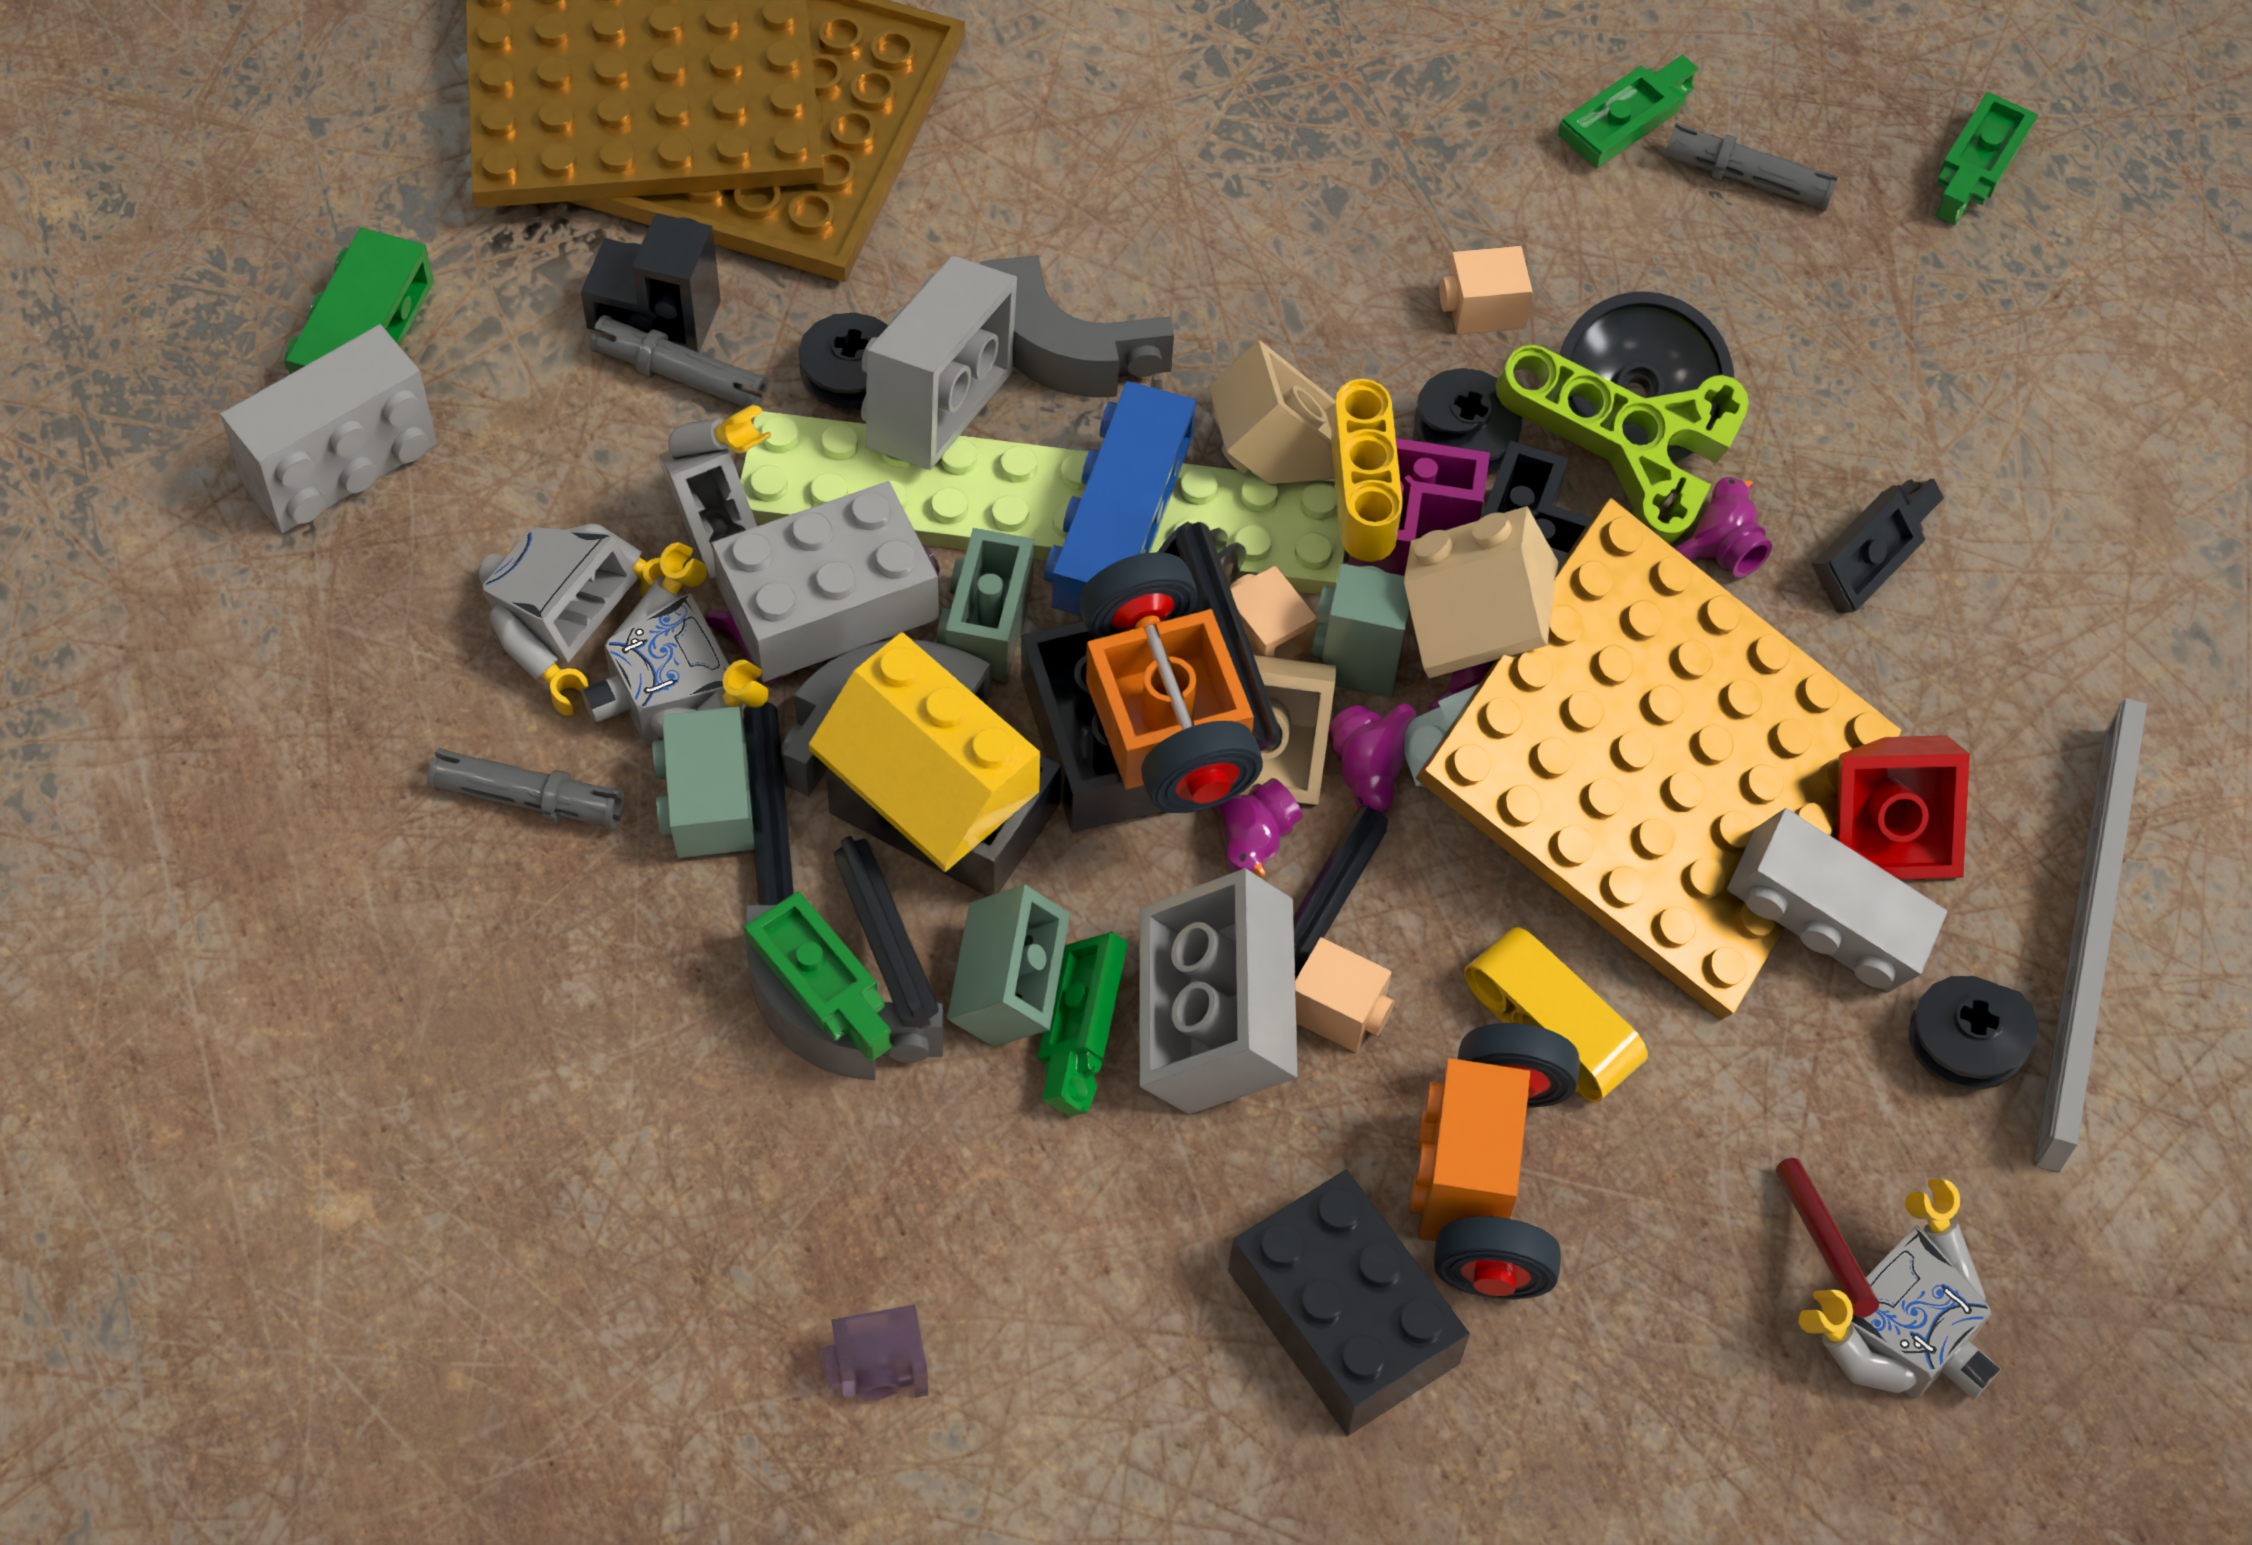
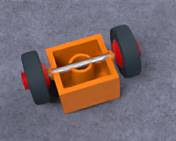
(1166, 686)
(1473, 1159)

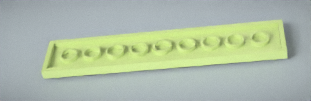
(1027, 494)

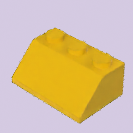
(926, 752)

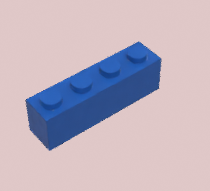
(1124, 488)

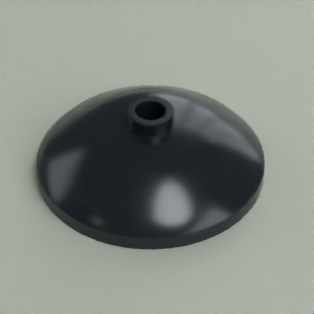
(1648, 343)

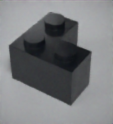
(660, 284)
(1535, 481)

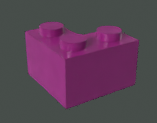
(1439, 492)

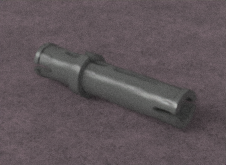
(1750, 166)
(655, 354)
(549, 794)

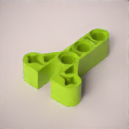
(1667, 420)

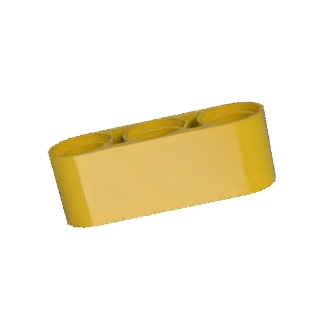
(1359, 441)
(1532, 987)

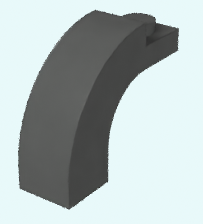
(1076, 353)
(823, 687)
(807, 1040)

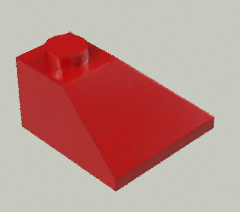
(1905, 805)

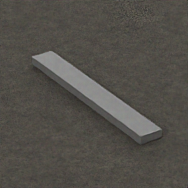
(2090, 938)

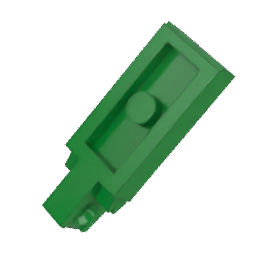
(1628, 110)
(1982, 154)
(821, 973)
(1081, 1021)

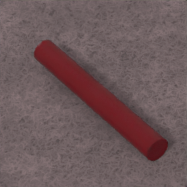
(1827, 1237)

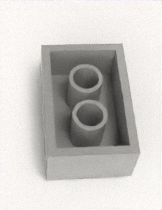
(939, 361)
(330, 428)
(826, 580)
(1217, 992)

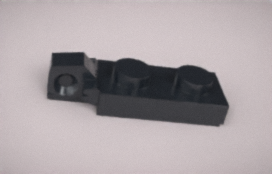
(1876, 543)

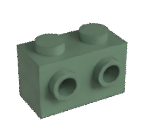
(989, 598)
(1363, 628)
(706, 782)
(1009, 966)

